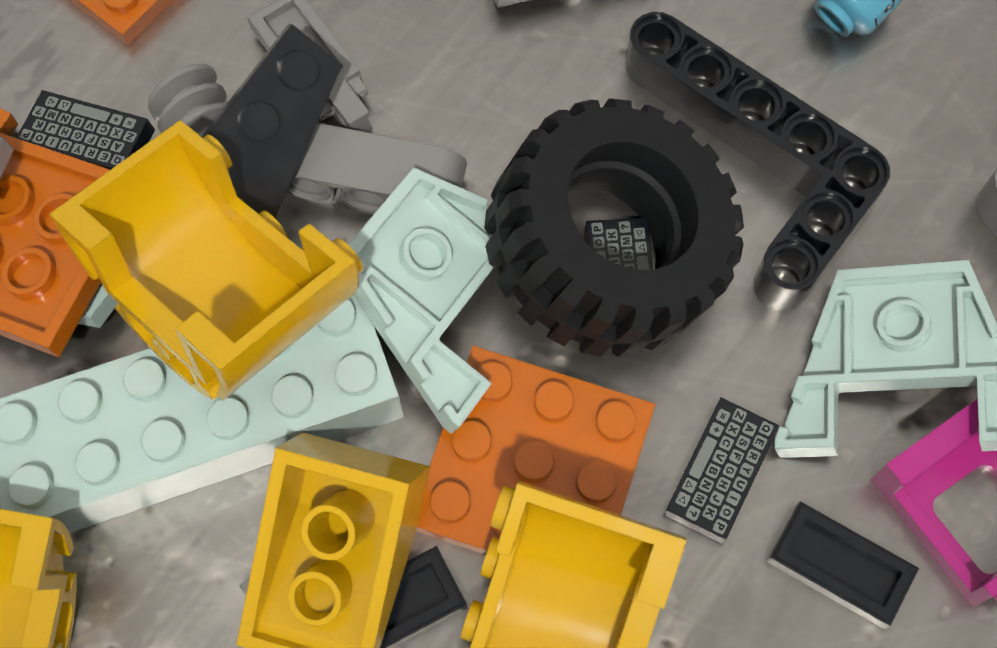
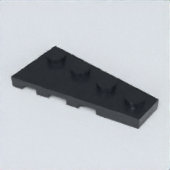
(274, 118)

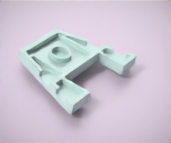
(419, 270)
(894, 333)

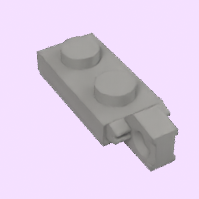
(348, 88)

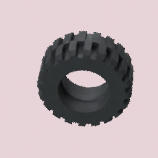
(655, 172)

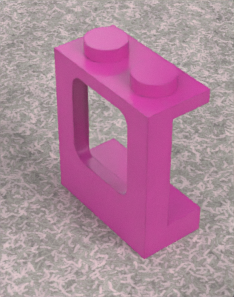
(924, 473)

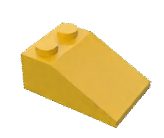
(330, 545)

